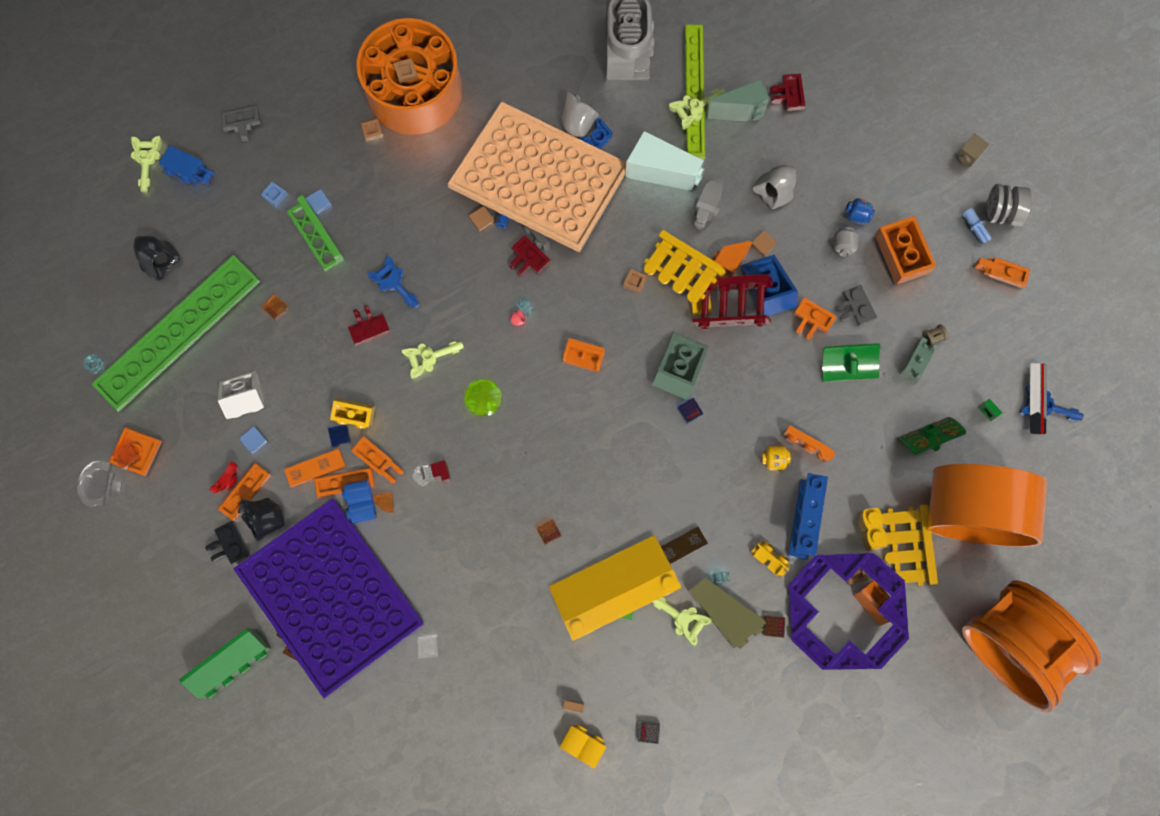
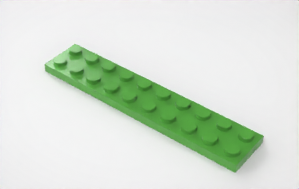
(175, 333)

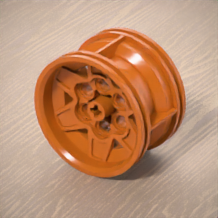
(1031, 645)

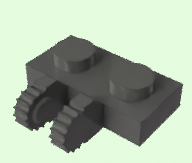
(859, 305)

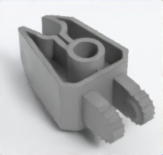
(707, 204)

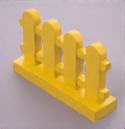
(692, 267)
(913, 536)

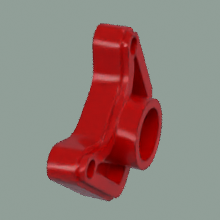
(227, 479)

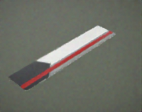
(1038, 398)

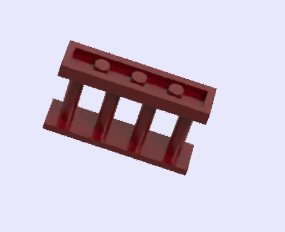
(741, 284)

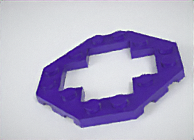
(850, 655)

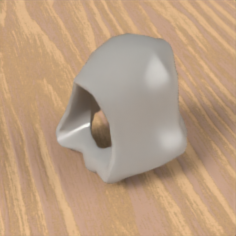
(577, 116)
(783, 180)

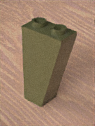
(727, 614)

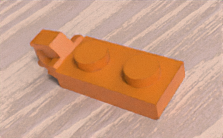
(1004, 271)

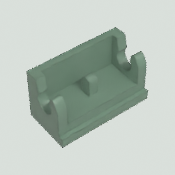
(918, 360)

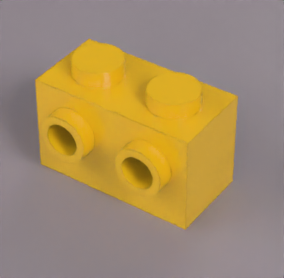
(352, 412)

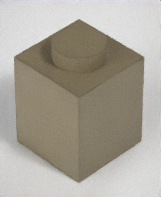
(972, 150)

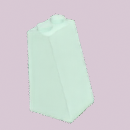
(663, 164)

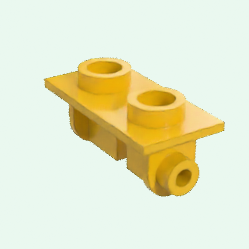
(766, 552)

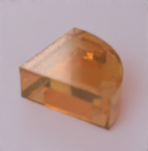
(384, 502)

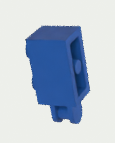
(185, 167)

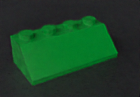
(225, 664)

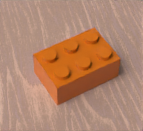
(905, 250)

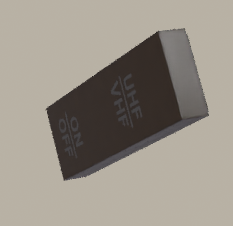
(684, 545)

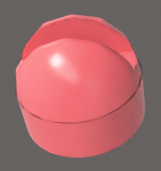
(517, 318)

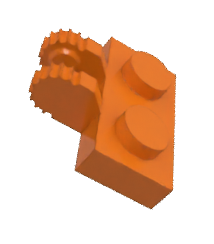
(815, 316)

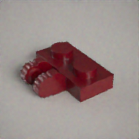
(793, 92)
(530, 255)
(368, 329)

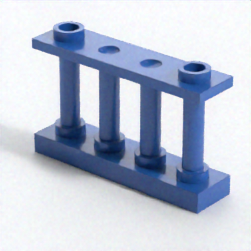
(807, 516)

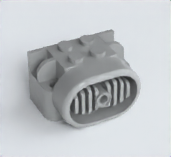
(629, 39)

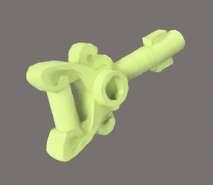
(694, 107)
(146, 158)
(428, 356)
(682, 620)

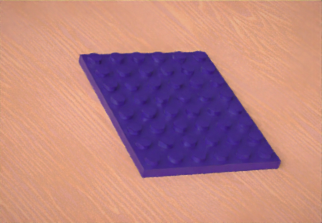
(328, 598)

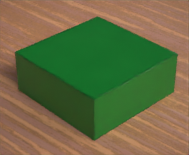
(990, 410)

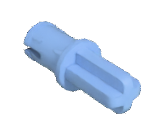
(976, 225)

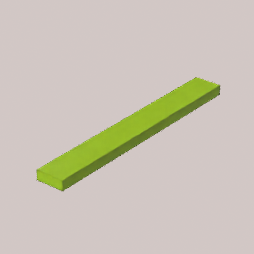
(695, 87)

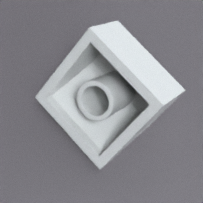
(240, 395)

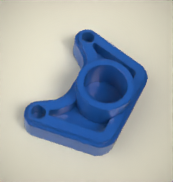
(599, 136)

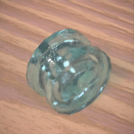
(525, 306)
(100, 364)
(720, 578)

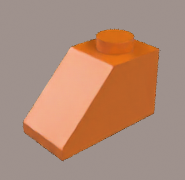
(732, 256)

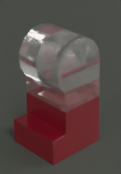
(431, 472)

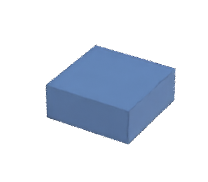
(274, 194)
(318, 202)
(253, 440)

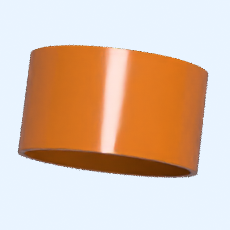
(427, 48)
(987, 505)

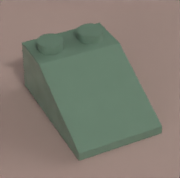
(739, 104)
(680, 366)

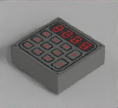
(649, 732)

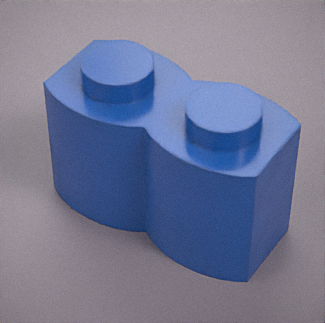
(359, 501)

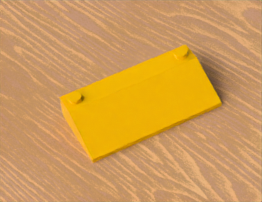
(614, 587)

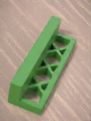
(303, 204)

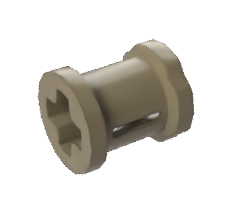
(941, 334)

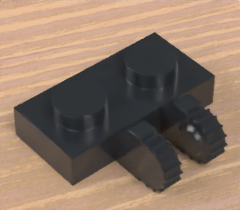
(231, 543)

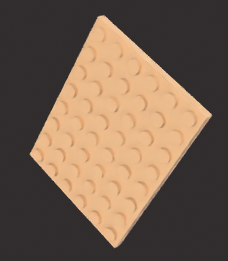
(539, 176)

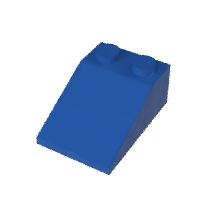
(782, 294)

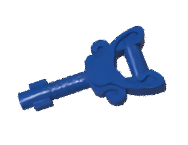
(393, 282)
(1072, 413)

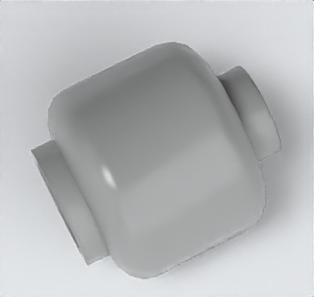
(846, 241)

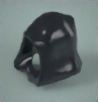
(147, 248)
(263, 516)

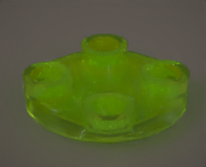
(483, 398)

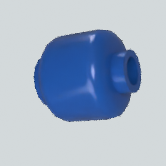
(859, 211)

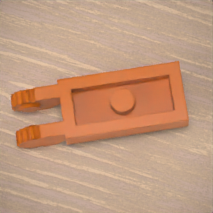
(809, 444)
(375, 458)

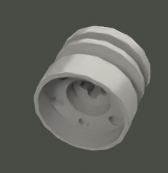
(1008, 205)

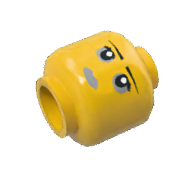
(776, 457)

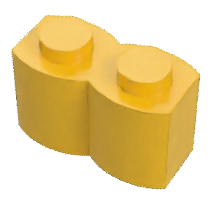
(873, 533)
(583, 746)

